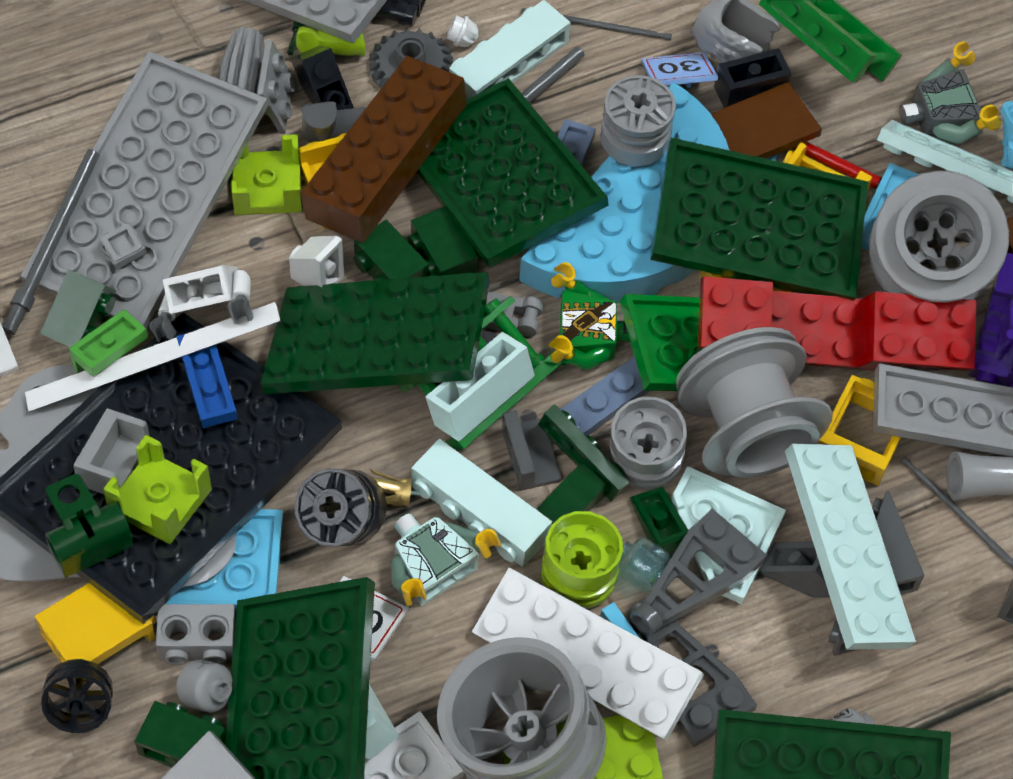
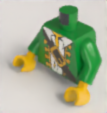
(586, 324)

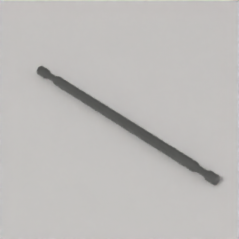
(610, 26)
(994, 546)

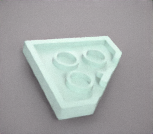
(747, 513)

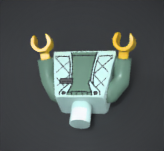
(435, 556)

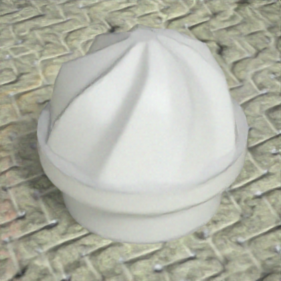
(462, 32)

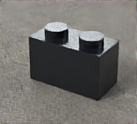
(750, 76)

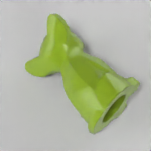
(310, 38)

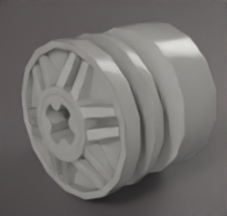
(637, 120)
(653, 426)

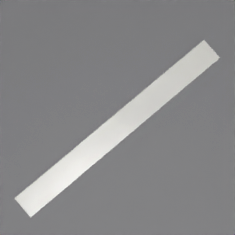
(151, 357)

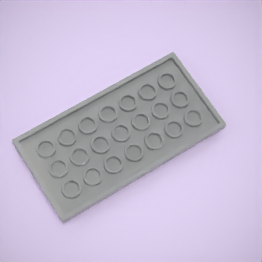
(161, 171)

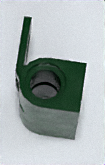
(87, 531)

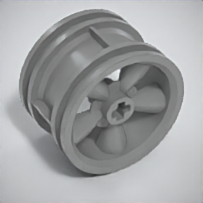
(501, 677)

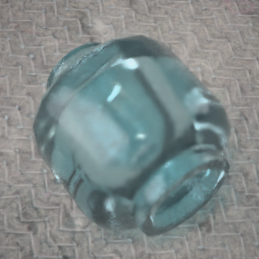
(642, 563)

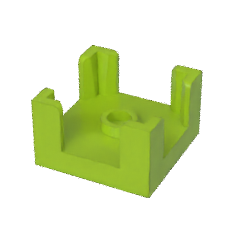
(268, 180)
(159, 493)

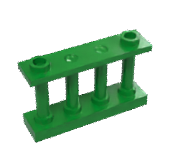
(836, 36)
(541, 366)

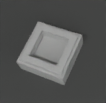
(123, 245)

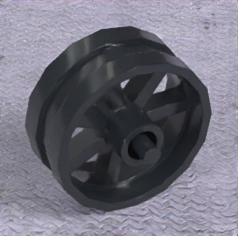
(77, 696)

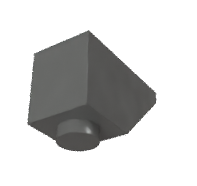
(796, 567)

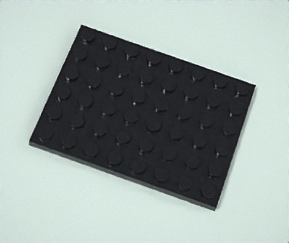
(244, 457)

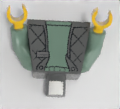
(947, 104)

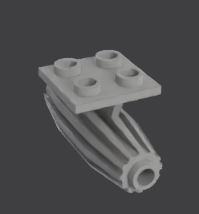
(260, 72)

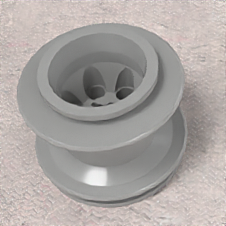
(973, 215)
(749, 394)

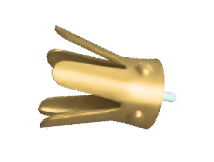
(398, 487)

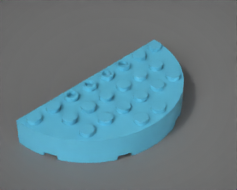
(616, 243)

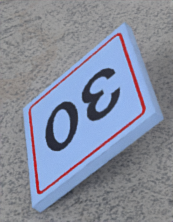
(680, 69)

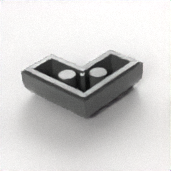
(325, 122)

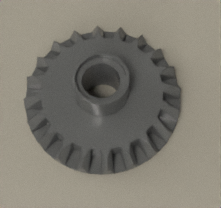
(418, 45)

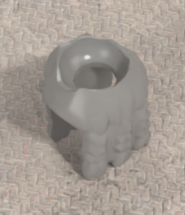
(733, 29)

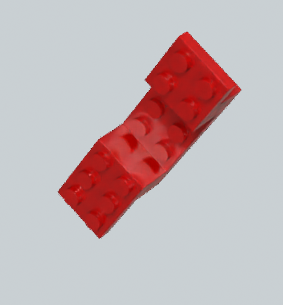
(841, 331)

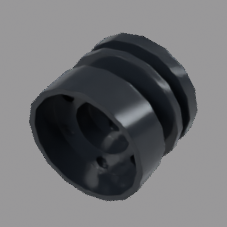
(360, 512)

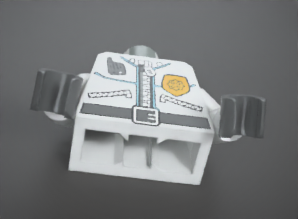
(203, 291)

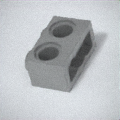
(197, 623)

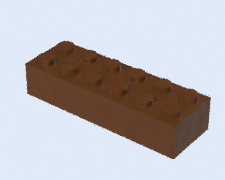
(384, 149)

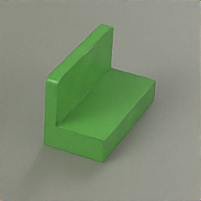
(107, 343)

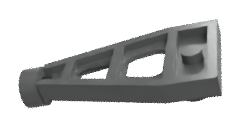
(724, 546)
(729, 693)

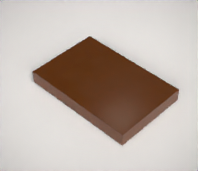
(767, 123)

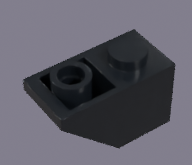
(321, 77)

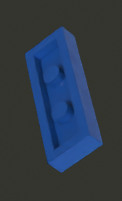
(209, 386)

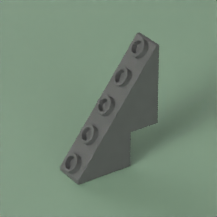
(900, 554)

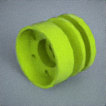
(582, 558)

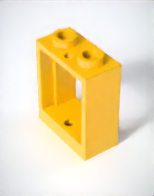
(871, 464)

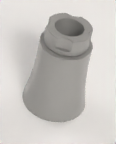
(978, 476)

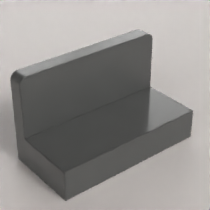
(529, 452)

